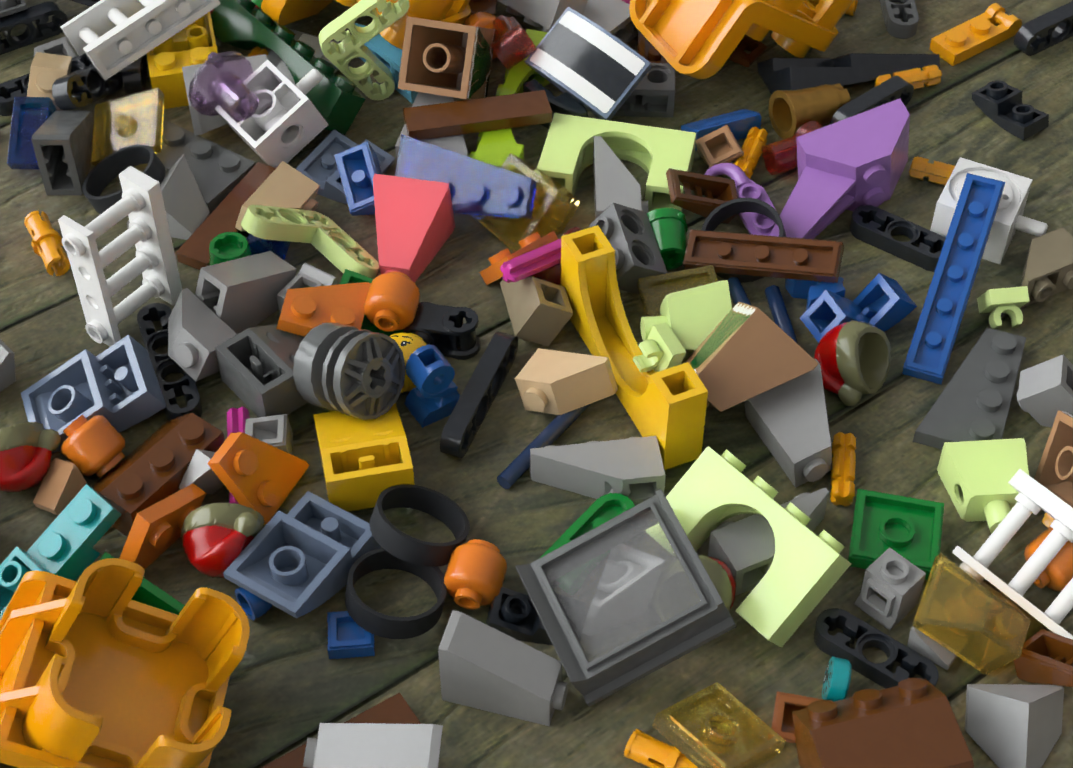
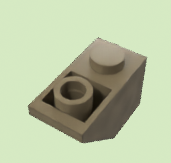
(1048, 265)
(536, 309)

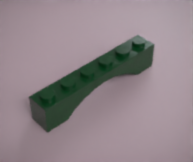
(247, 27)

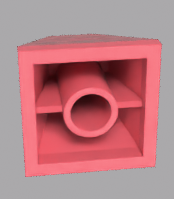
(411, 222)

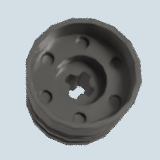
(349, 370)

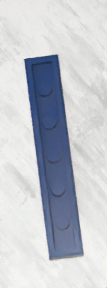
(953, 279)

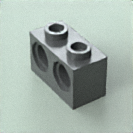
(653, 95)
(634, 245)

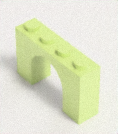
(655, 149)
(802, 564)

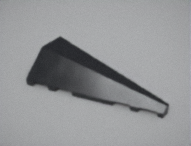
(846, 69)

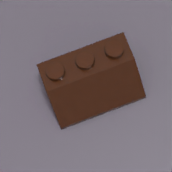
(156, 467)
(882, 729)

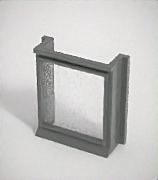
(625, 599)

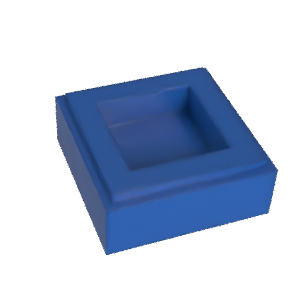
(347, 638)

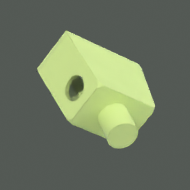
(692, 313)
(979, 475)

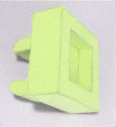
(1004, 301)
(660, 350)

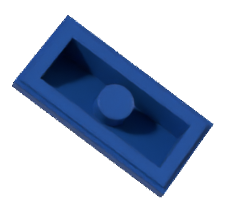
(738, 121)
(357, 173)

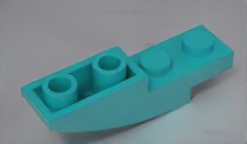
(64, 546)

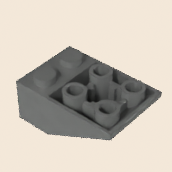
(260, 369)

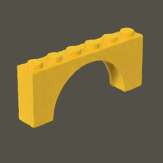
(659, 403)

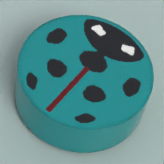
(836, 679)

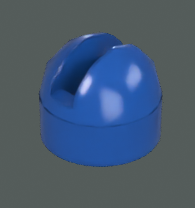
(251, 604)

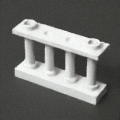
(124, 30)
(154, 256)
(1030, 499)

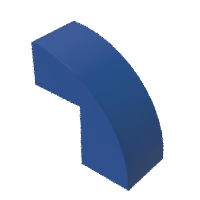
(879, 304)

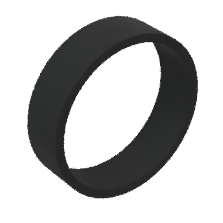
(112, 166)
(735, 207)
(410, 548)
(391, 626)

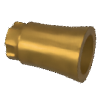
(796, 107)

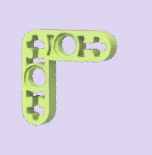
(353, 45)
(312, 228)

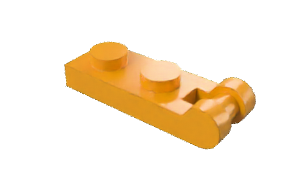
(975, 35)

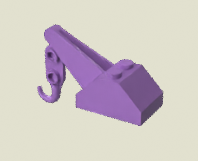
(837, 170)

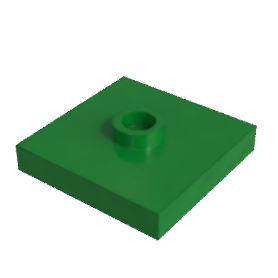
(897, 522)

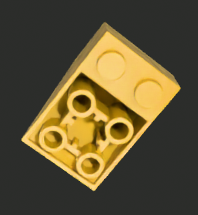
(183, 49)
(362, 457)

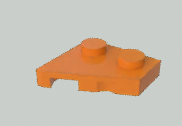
(527, 244)
(312, 306)
(257, 472)
(160, 526)

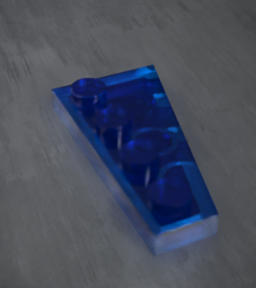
(473, 184)

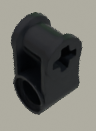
(445, 328)

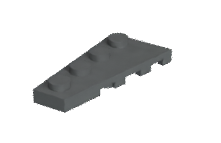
(212, 165)
(978, 395)

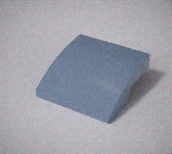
(323, 169)

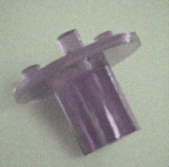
(221, 83)

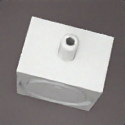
(283, 117)
(1009, 212)

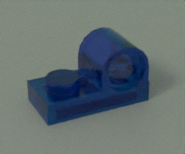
(27, 117)

